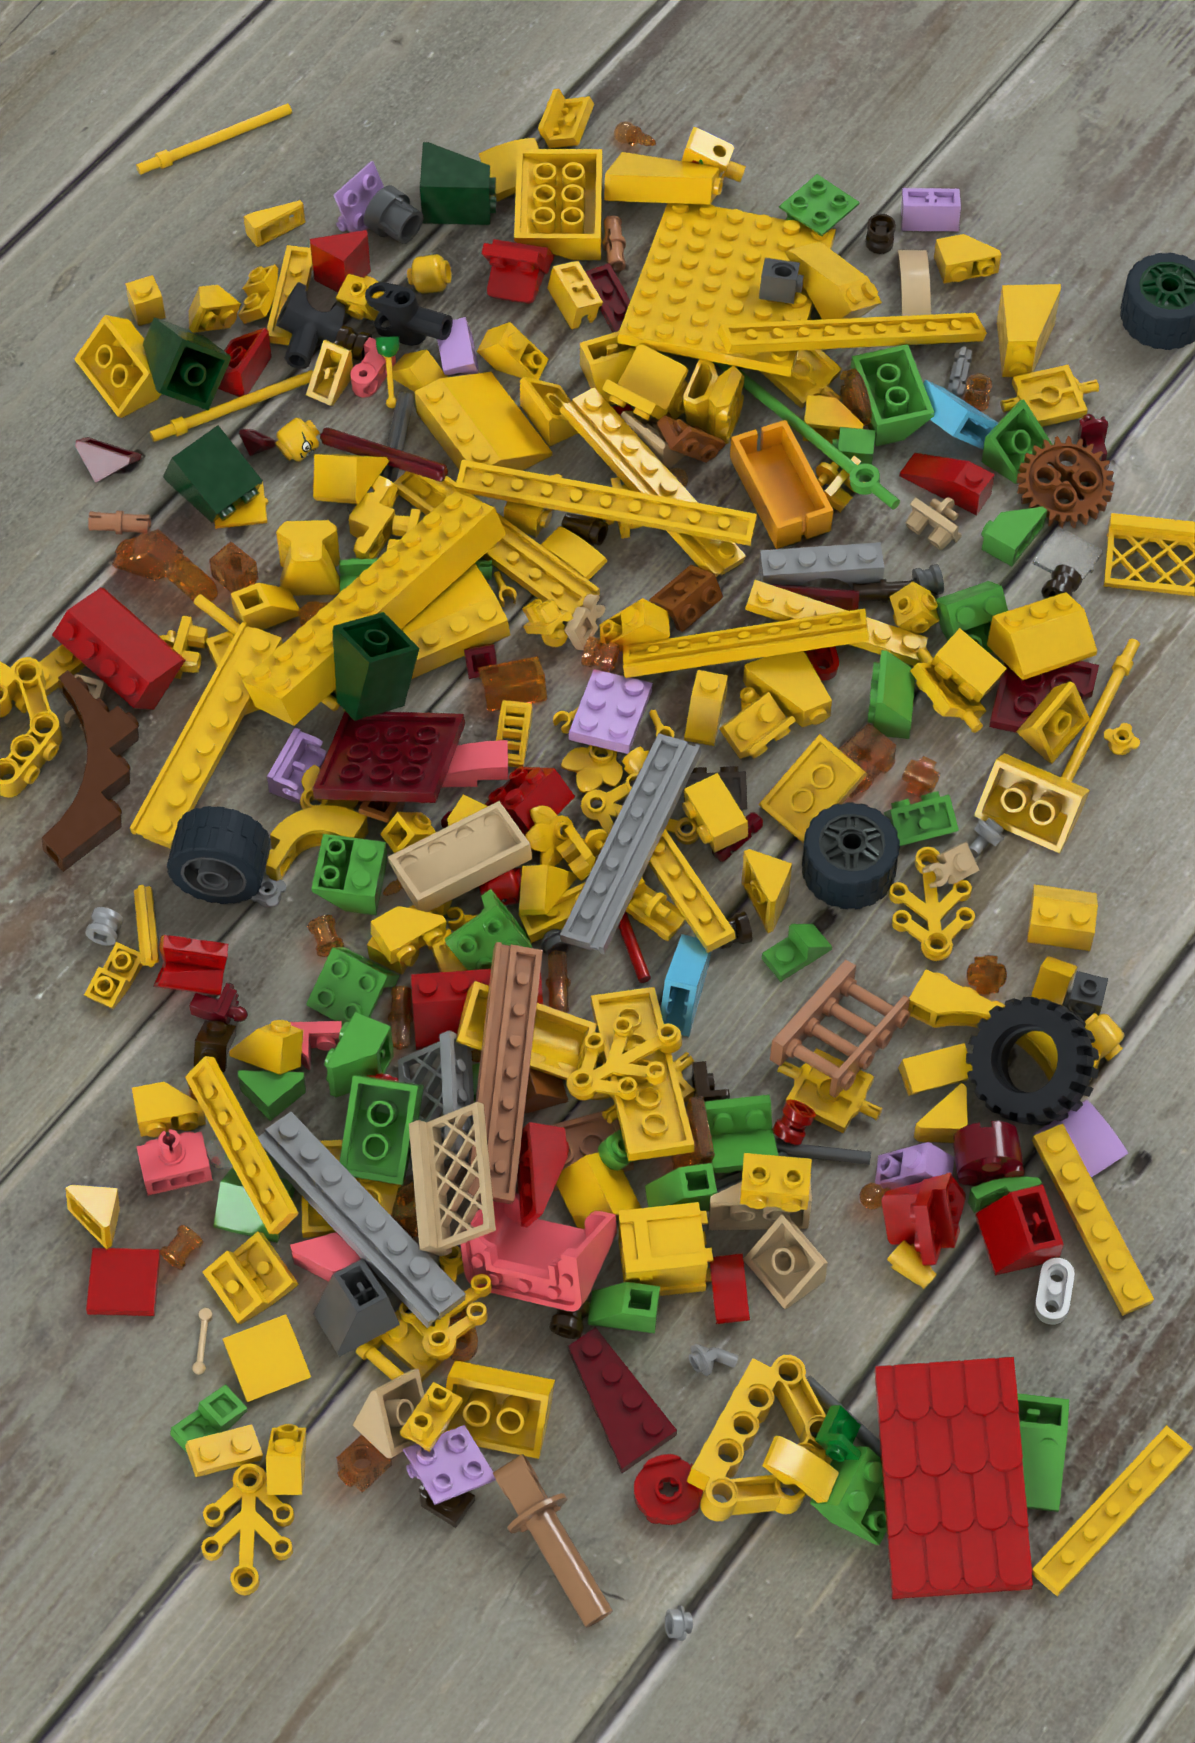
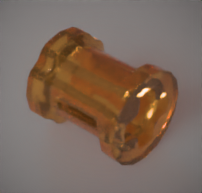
(978, 388)
(325, 934)
(191, 1241)

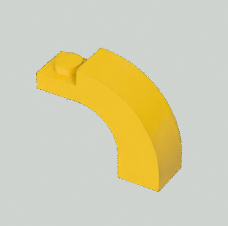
(306, 831)

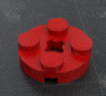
(659, 1507)

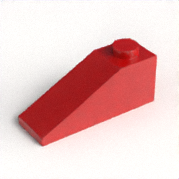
(953, 478)
(539, 1167)

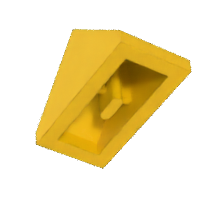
(417, 370)
(330, 373)
(542, 888)
(1054, 980)
(944, 1119)
(95, 1209)

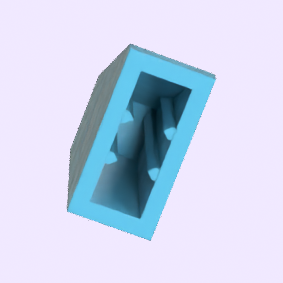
(958, 416)
(684, 983)

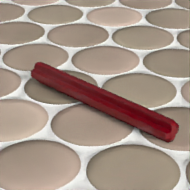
(397, 458)

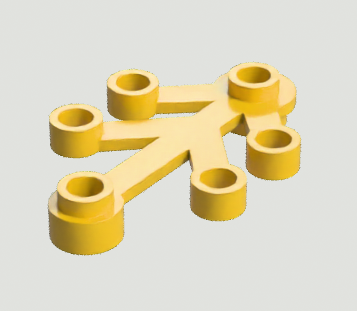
(609, 805)
(932, 910)
(622, 1063)
(442, 1331)
(246, 1523)

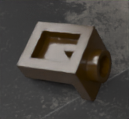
(704, 1083)
(451, 1510)

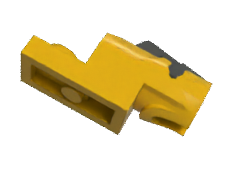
(373, 518)

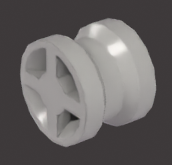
(104, 926)

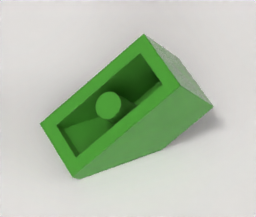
(1012, 533)

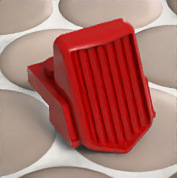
(516, 270)
(925, 1215)

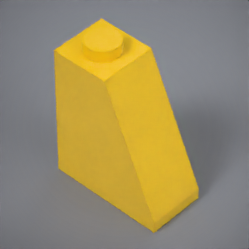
(792, 685)

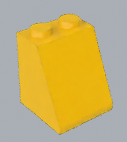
(1025, 325)

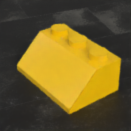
(118, 365)
(1042, 636)
(1031, 802)
(501, 1407)

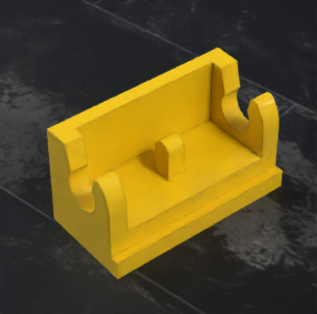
(574, 293)
(935, 1069)

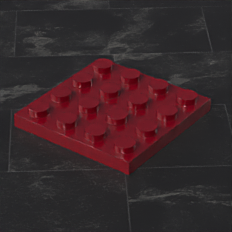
(390, 757)

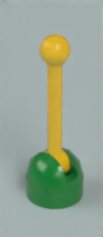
(388, 348)

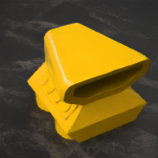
(714, 400)
(309, 557)

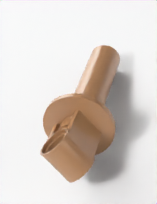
(539, 1516)

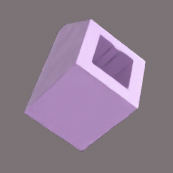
(912, 1165)

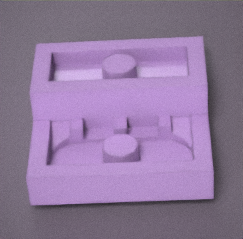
(1091, 1137)

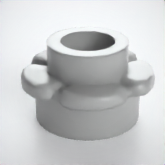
(678, 1623)

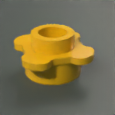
(1118, 746)

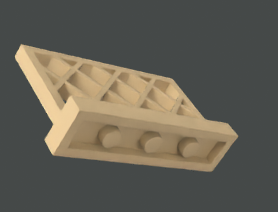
(432, 1183)

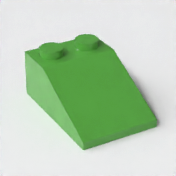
(378, 1128)

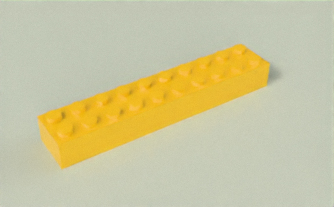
(397, 583)

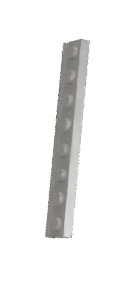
(630, 844)
(360, 1220)

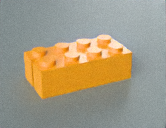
(781, 484)

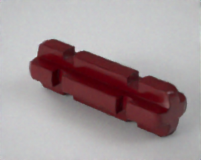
(755, 823)

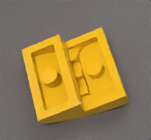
(504, 164)
(250, 1278)
(266, 1358)

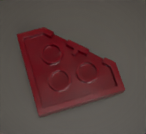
(1019, 698)

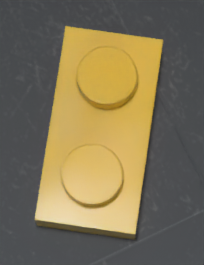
(224, 1450)

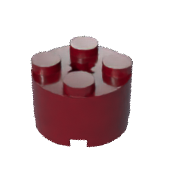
(987, 1153)

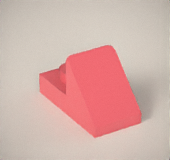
(318, 1035)

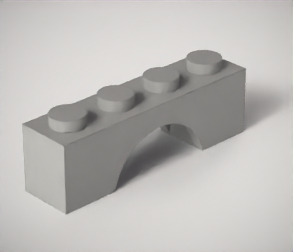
(843, 562)

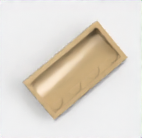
(460, 857)

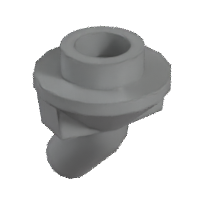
(988, 832)
(703, 1358)

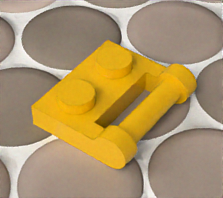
(405, 1344)

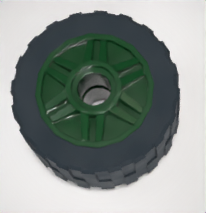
(1160, 301)

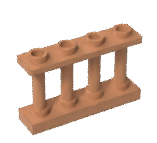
(825, 1003)

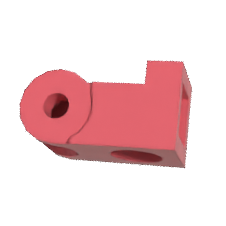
(371, 372)

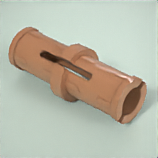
(614, 243)
(119, 522)

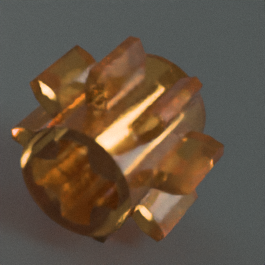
(921, 776)
(986, 974)

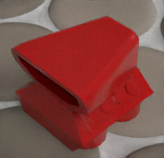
(191, 965)

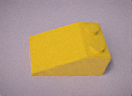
(833, 283)

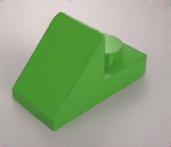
(796, 951)

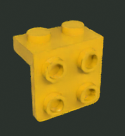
(648, 383)

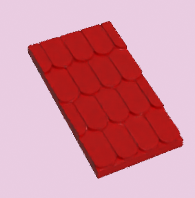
(953, 1478)

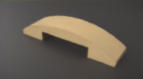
(914, 283)

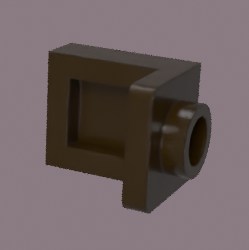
(214, 1041)

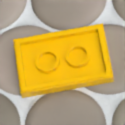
(812, 784)

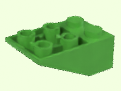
(1043, 1448)

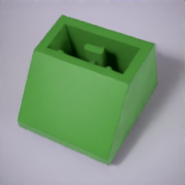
(971, 611)
(891, 696)
(350, 873)
(362, 1050)
(857, 1497)

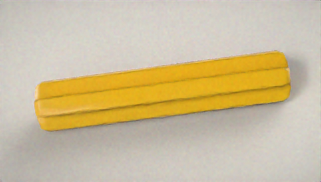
(146, 926)

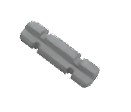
(960, 371)

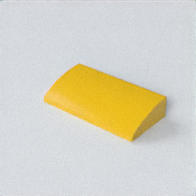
(557, 1036)

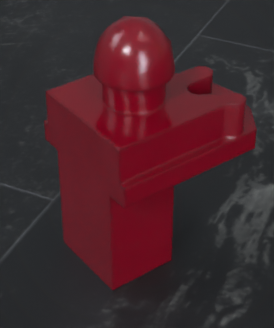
(1094, 432)
(219, 1010)

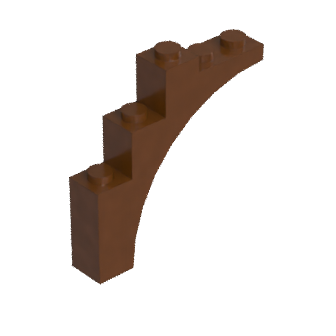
(93, 812)

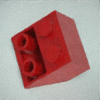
(528, 789)
(1020, 1230)

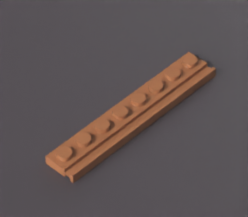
(507, 1062)

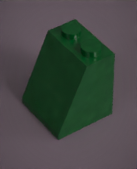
(455, 188)
(184, 363)
(213, 475)
(372, 665)

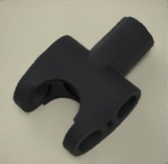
(405, 316)
(307, 326)

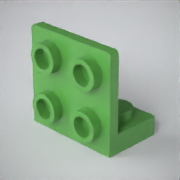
(476, 939)
(349, 985)
(740, 1128)

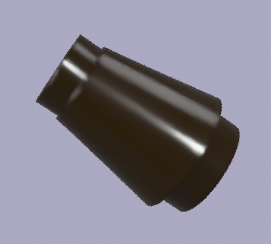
(588, 528)

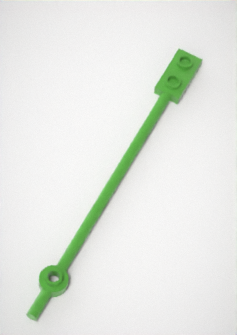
(858, 473)

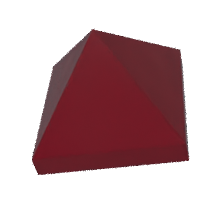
(255, 441)
(479, 657)

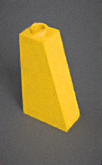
(661, 180)

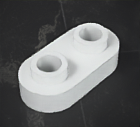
(1054, 1293)

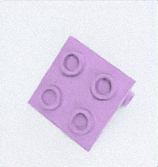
(355, 197)
(450, 1467)

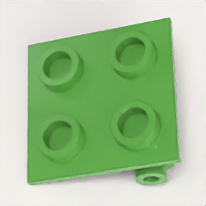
(818, 205)

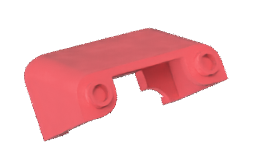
(541, 1262)

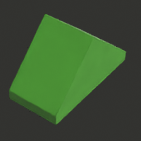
(271, 1091)

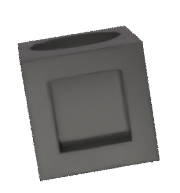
(780, 280)
(1087, 995)

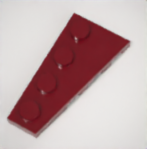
(625, 1409)

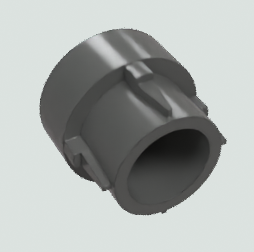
(392, 215)

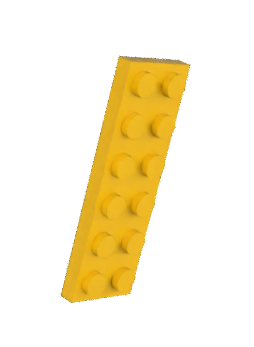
(656, 1118)

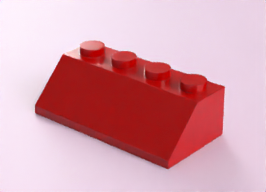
(119, 649)
(441, 999)

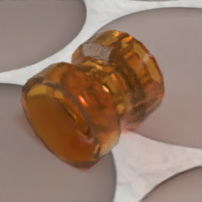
(600, 654)

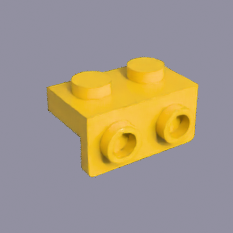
(564, 120)

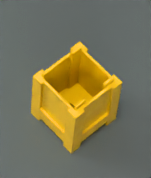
(665, 1247)

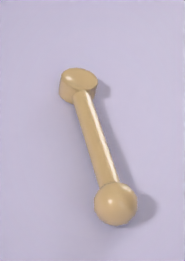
(205, 1316)

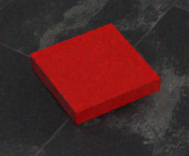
(123, 1282)

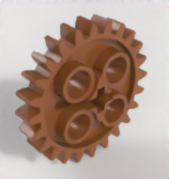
(1066, 481)

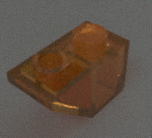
(145, 554)

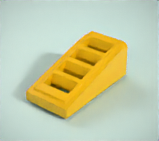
(273, 222)
(516, 715)

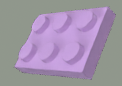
(610, 711)

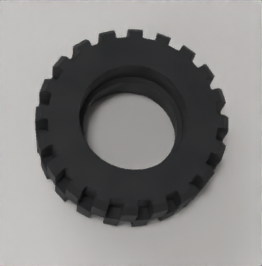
(992, 1052)

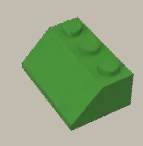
(895, 393)

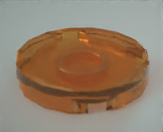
(855, 395)

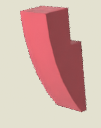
(478, 762)

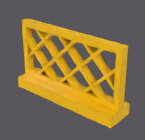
(1146, 530)

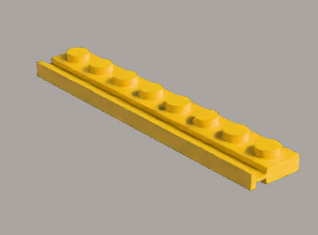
(643, 473)
(514, 554)
(745, 643)
(203, 737)

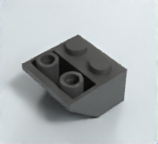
(354, 1308)

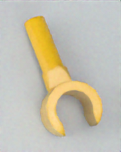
(504, 590)
(564, 716)
(659, 727)
(456, 912)

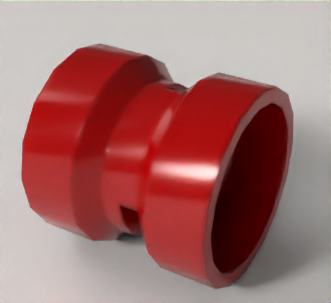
(793, 1122)

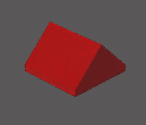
(338, 256)
(249, 358)

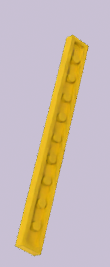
(851, 332)
(606, 502)

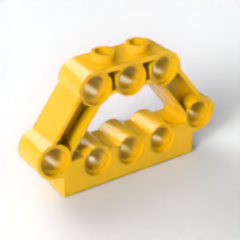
(43, 745)
(758, 1492)

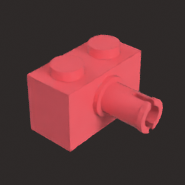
(174, 1161)

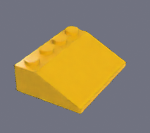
(560, 201)
(479, 422)
(457, 620)

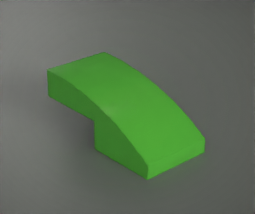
(991, 1191)
(214, 1415)

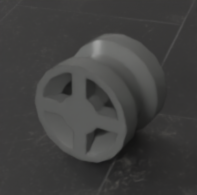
(929, 578)

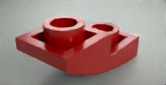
(729, 1289)

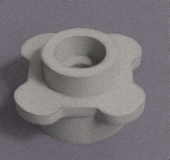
(273, 897)

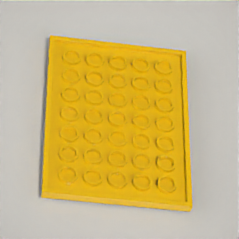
(709, 274)

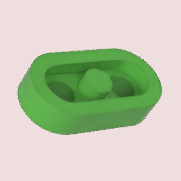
(613, 1152)

